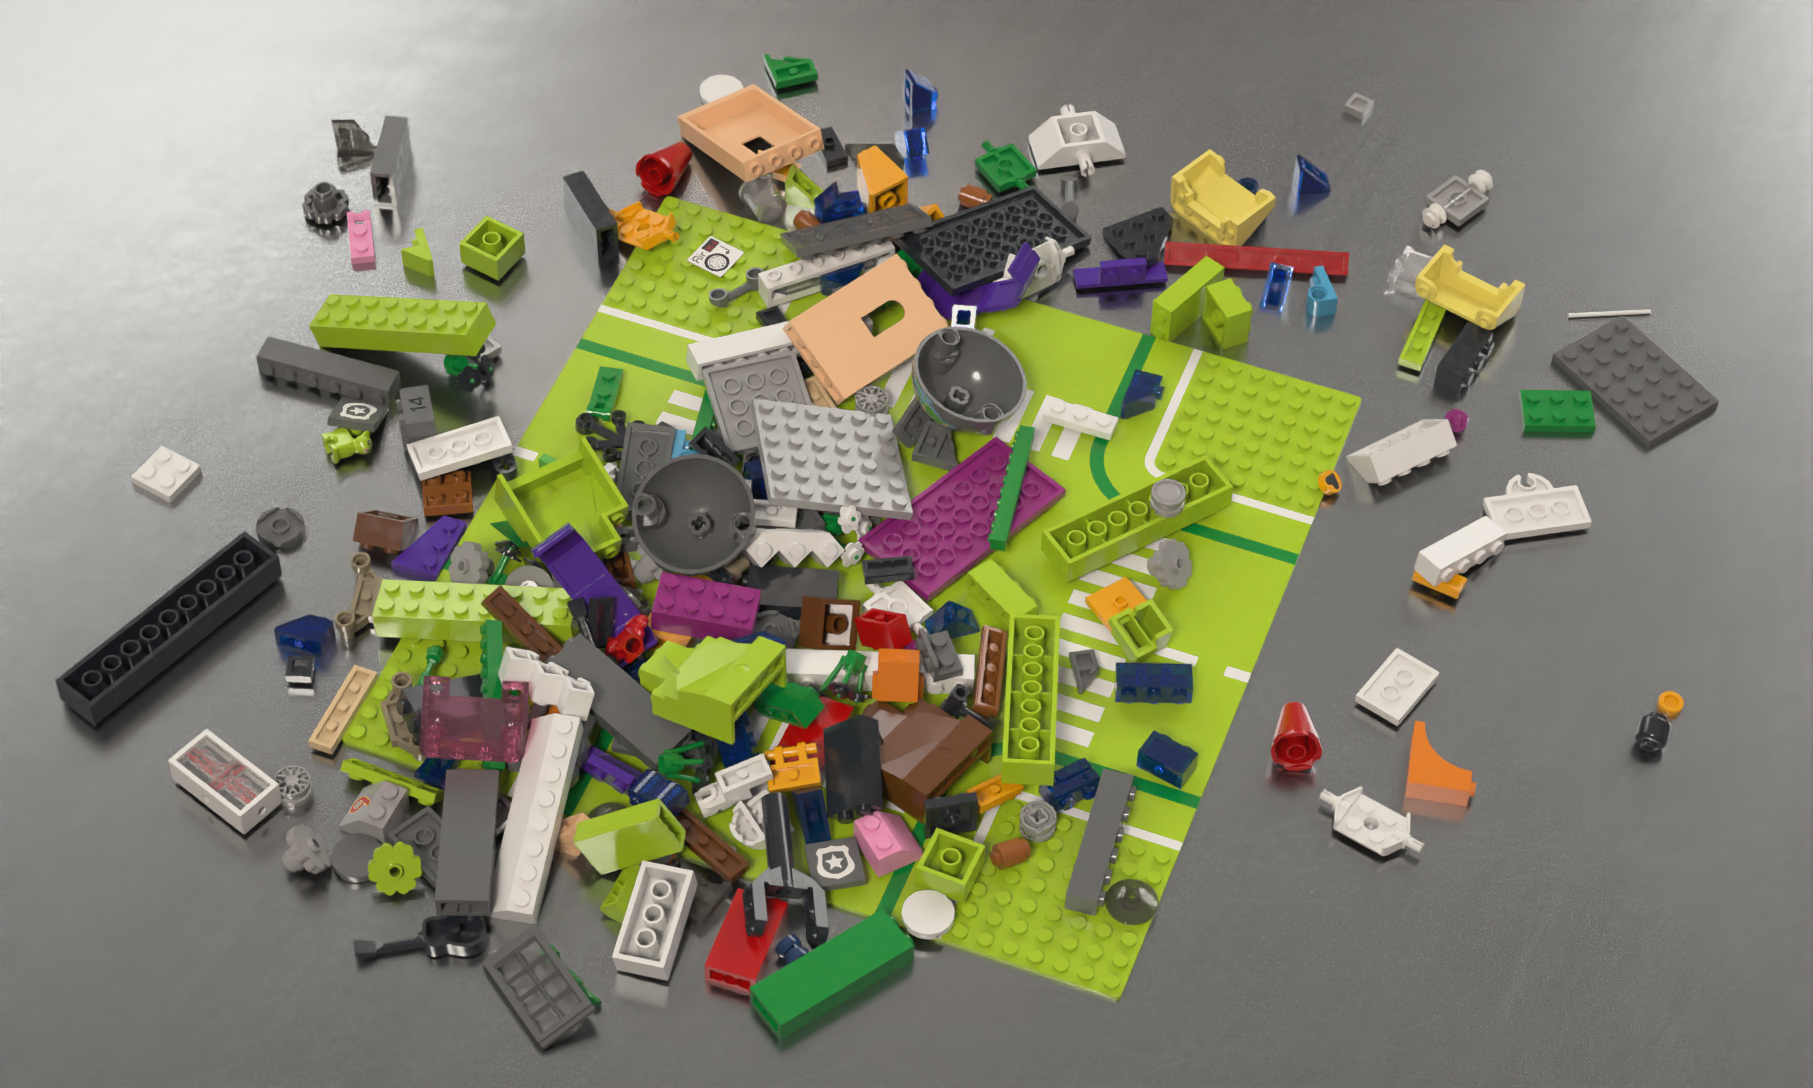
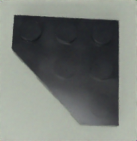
(1141, 235)

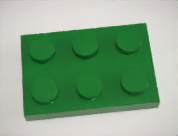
(1557, 411)

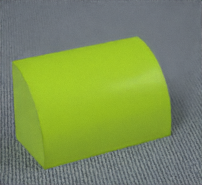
(618, 898)

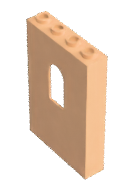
(743, 116)
(840, 344)

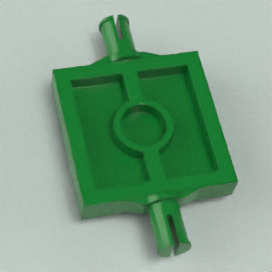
(1005, 166)

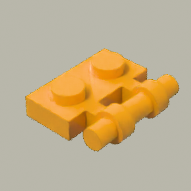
(794, 774)

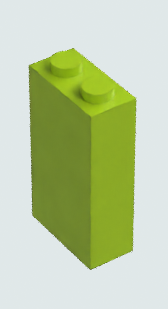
(1183, 300)
(629, 836)

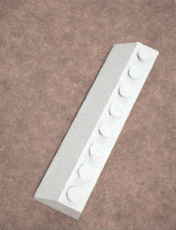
(535, 817)

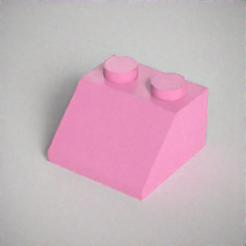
(886, 842)

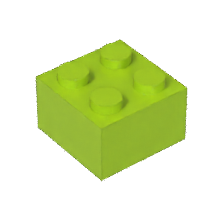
(492, 247)
(1227, 313)
(950, 865)

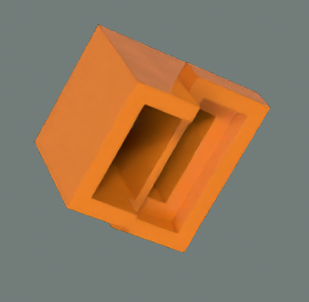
(898, 676)

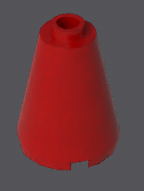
(663, 168)
(1295, 739)

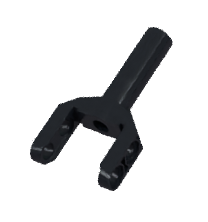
(781, 877)

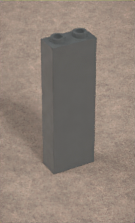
(621, 703)
(467, 843)

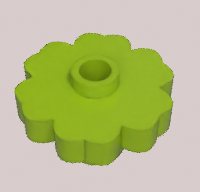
(394, 868)

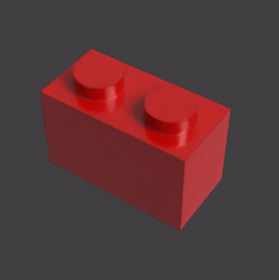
(883, 629)

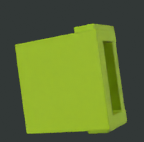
(1140, 631)

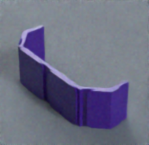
(989, 296)
(586, 576)

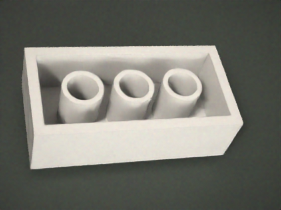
(654, 920)

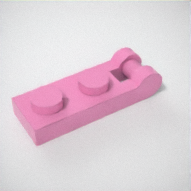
(360, 237)

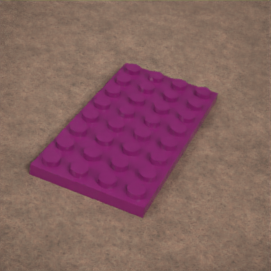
(956, 516)

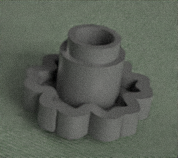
(325, 203)

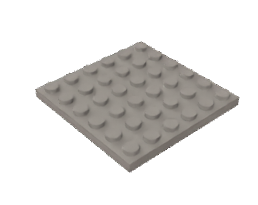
(830, 459)

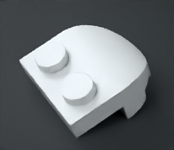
(748, 822)

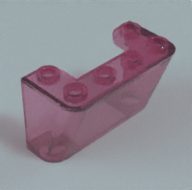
(473, 725)

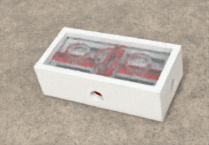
(225, 781)

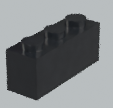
(1464, 357)

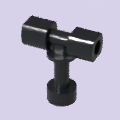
(956, 705)

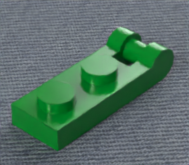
(605, 393)

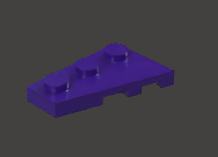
(432, 549)

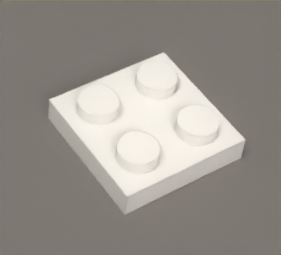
(166, 474)

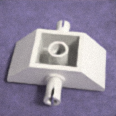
(1076, 140)

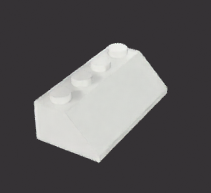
(1403, 450)

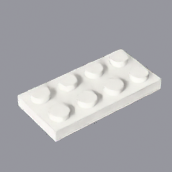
(459, 448)

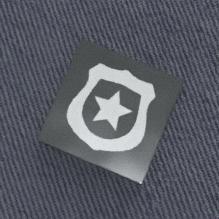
(357, 414)
(835, 864)

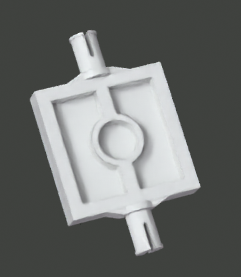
(899, 599)

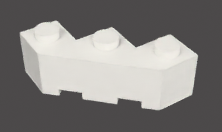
(792, 546)
(547, 682)

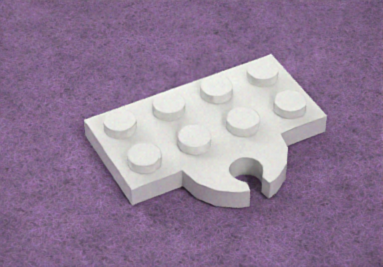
(1537, 508)

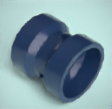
(790, 949)

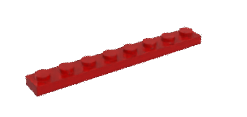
(1256, 257)

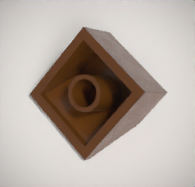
(384, 530)
(828, 623)

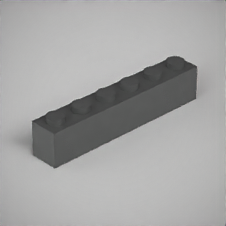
(328, 371)
(1099, 842)

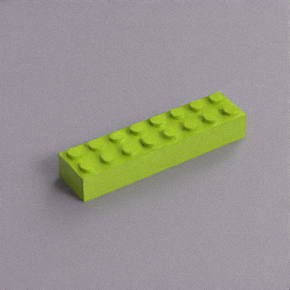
(403, 324)
(1130, 523)
(456, 610)
(1031, 700)

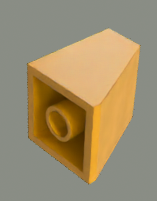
(880, 180)

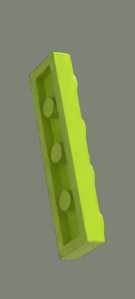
(1422, 336)
(362, 770)

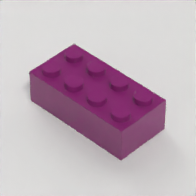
(704, 608)

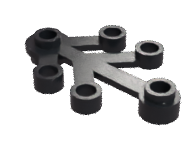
(586, 425)

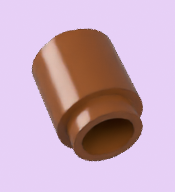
(973, 196)
(1010, 853)

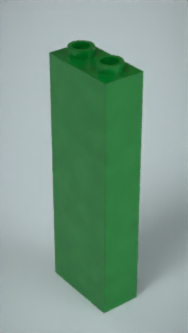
(832, 973)

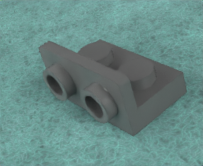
(939, 655)

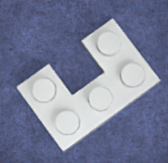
(773, 515)

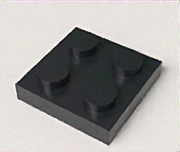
(950, 813)

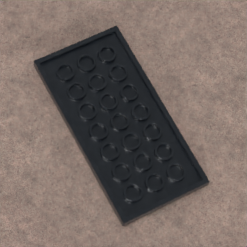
(976, 242)

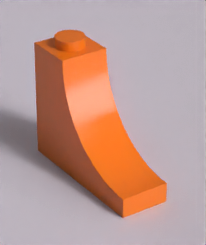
(1432, 776)

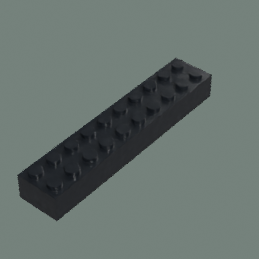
(168, 628)

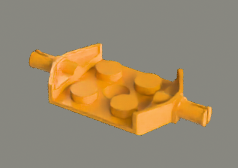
(644, 227)

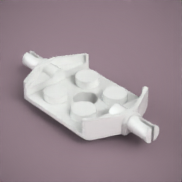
(1051, 264)
(1356, 810)

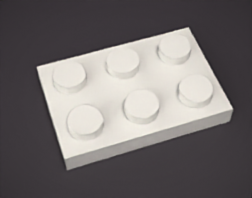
(1397, 686)

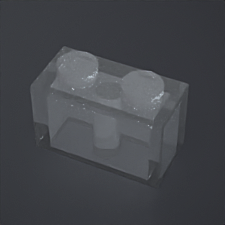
(1408, 268)

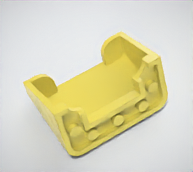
(1217, 202)
(1466, 295)

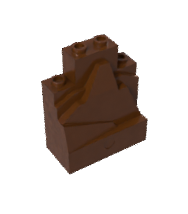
(925, 751)

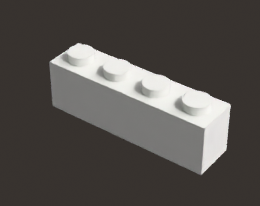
(1460, 551)

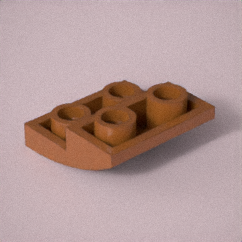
(448, 494)

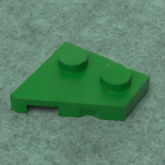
(790, 70)

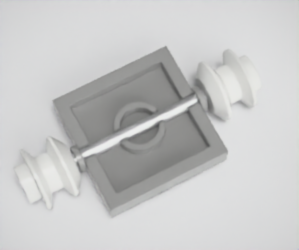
(1457, 200)

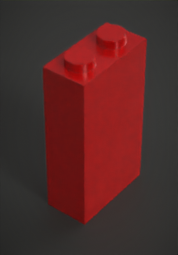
(830, 715)
(741, 959)

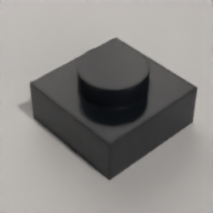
(300, 669)

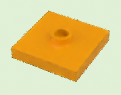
(1114, 600)

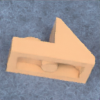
(566, 834)

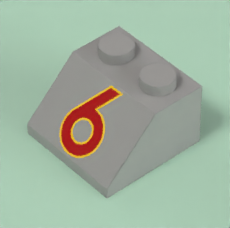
(377, 811)

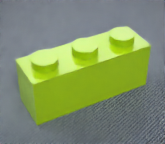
(999, 592)

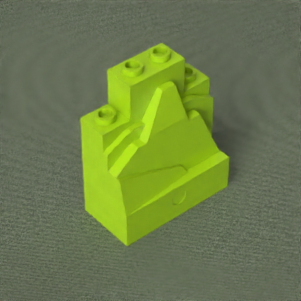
(563, 492)
(712, 682)

